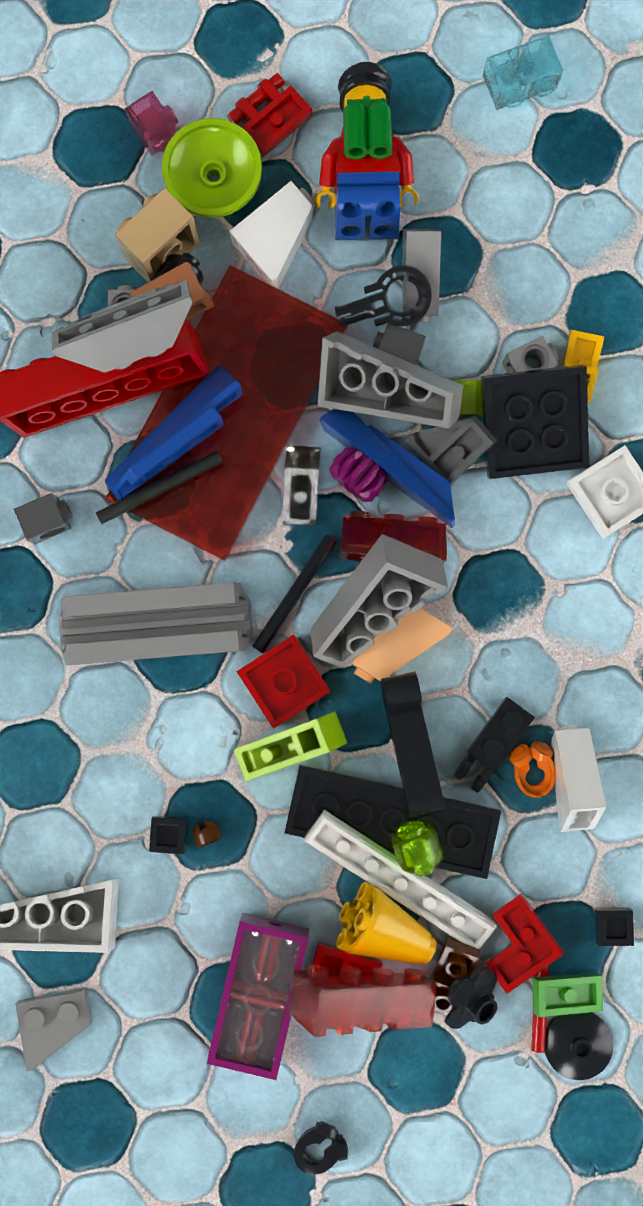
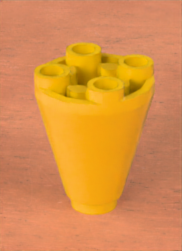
(382, 929)

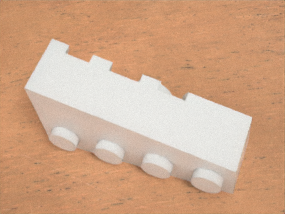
(63, 920)

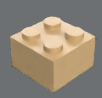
(155, 232)

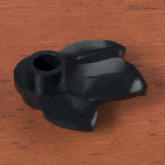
(472, 999)

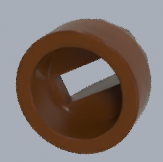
(207, 835)

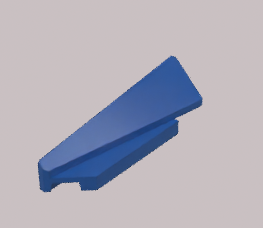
(178, 433)
(400, 466)

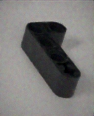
(412, 744)

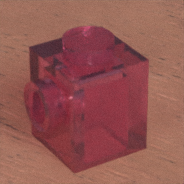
(152, 122)

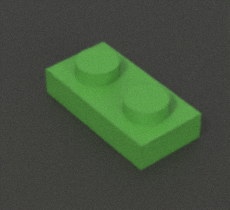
(567, 994)

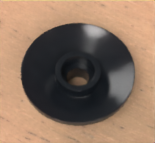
(566, 1033)

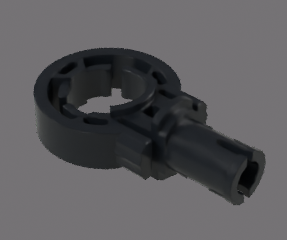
(365, 307)

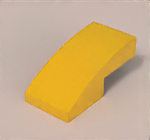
(586, 350)

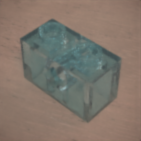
(522, 73)

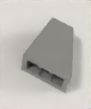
(421, 250)

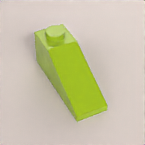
(291, 746)

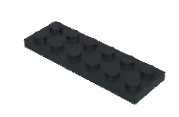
(379, 809)

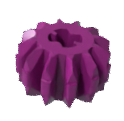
(358, 474)

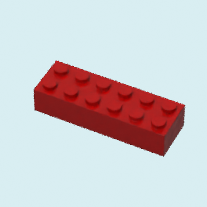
(63, 391)

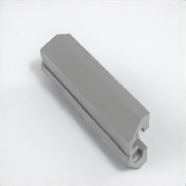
(154, 623)

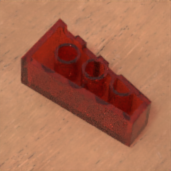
(361, 999)

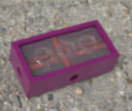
(257, 996)

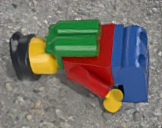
(366, 159)

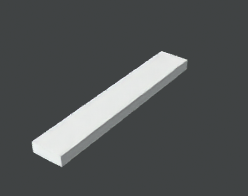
(415, 892)

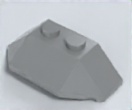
(126, 330)

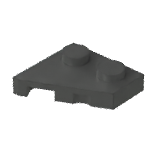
(453, 448)

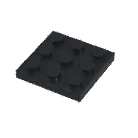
(536, 421)

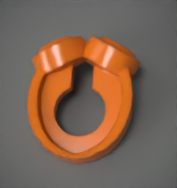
(520, 758)

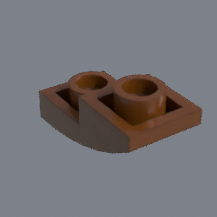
(453, 962)

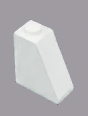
(274, 233)
(577, 779)

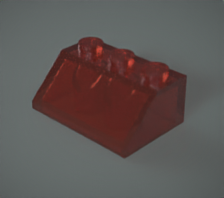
(362, 532)

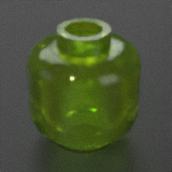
(417, 848)

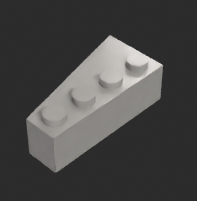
(383, 385)
(373, 599)

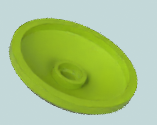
(206, 150)

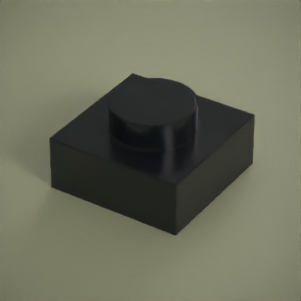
(168, 835)
(614, 926)

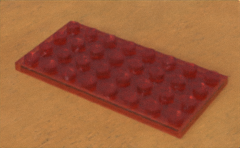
(275, 355)

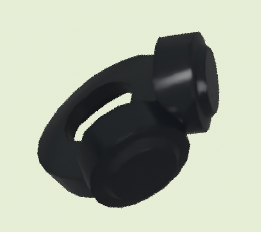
(336, 1151)

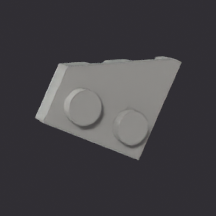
(51, 1022)

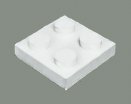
(610, 491)

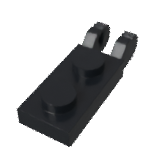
(495, 741)

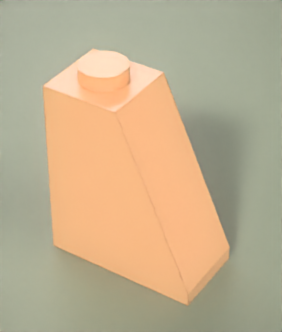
(405, 642)

